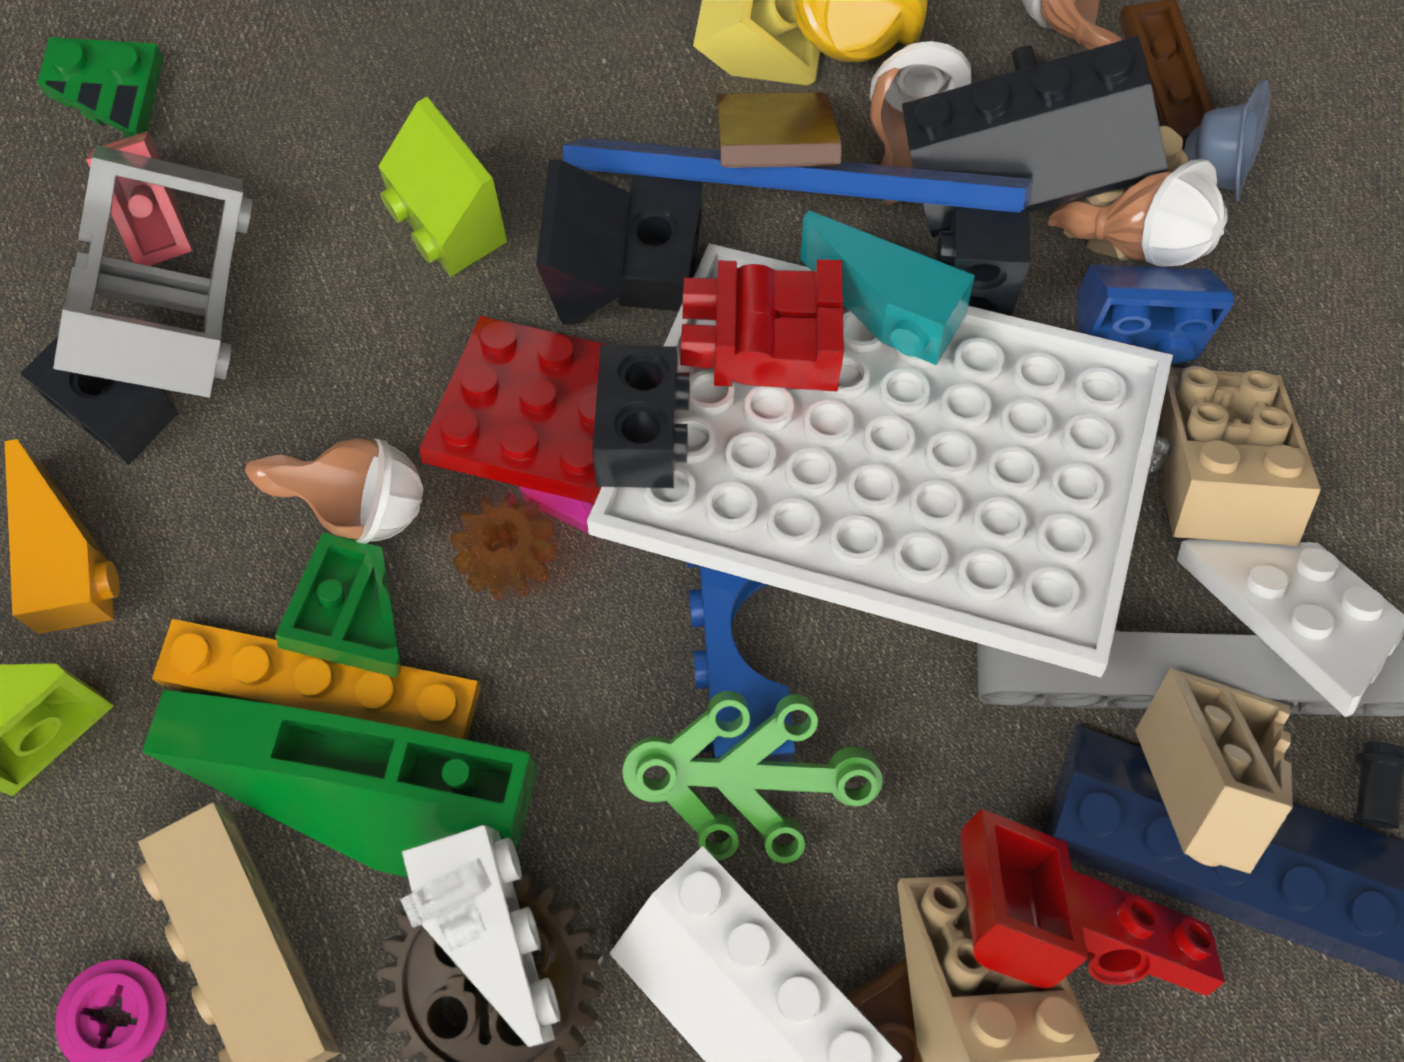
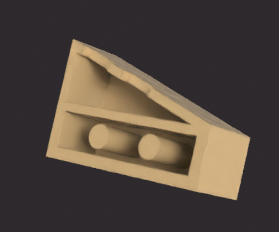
(1218, 767)

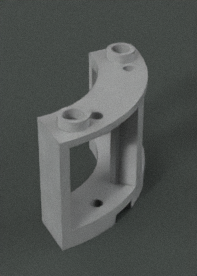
(135, 348)

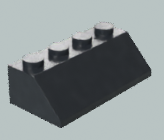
(1065, 123)

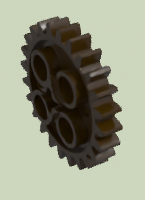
(428, 974)

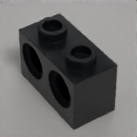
(993, 249)
(635, 404)

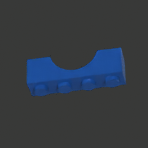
(721, 664)

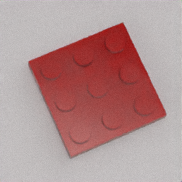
(520, 410)

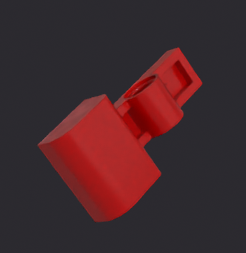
(1044, 919)

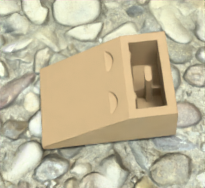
(1235, 458)
(970, 1010)

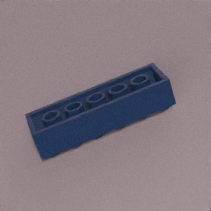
(1313, 885)

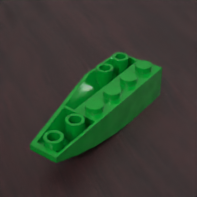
(342, 777)

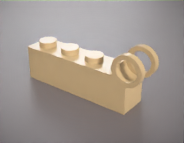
(233, 942)

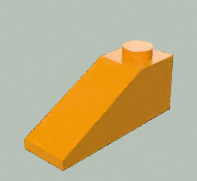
(54, 562)

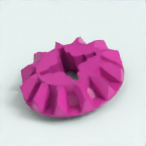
(99, 986)

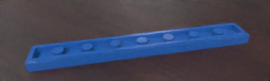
(846, 179)

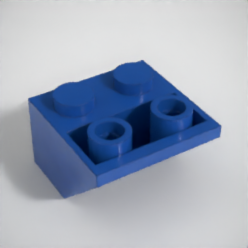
(1153, 307)

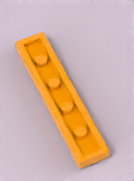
(256, 670)

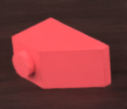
(146, 211)

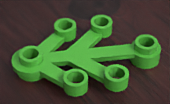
(743, 772)

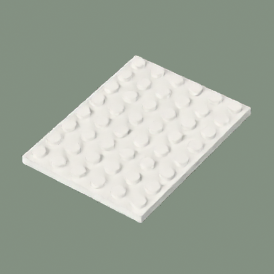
(920, 492)

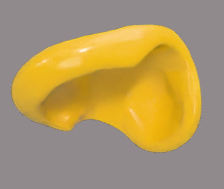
(860, 28)

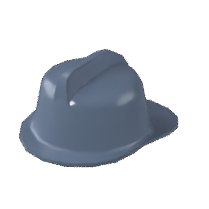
(1231, 138)

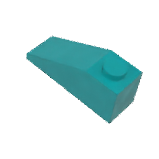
(891, 289)

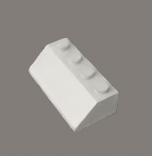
(737, 977)

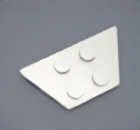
(1304, 609)

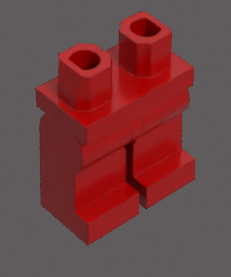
(767, 326)

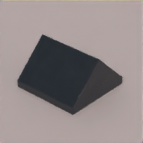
(581, 241)

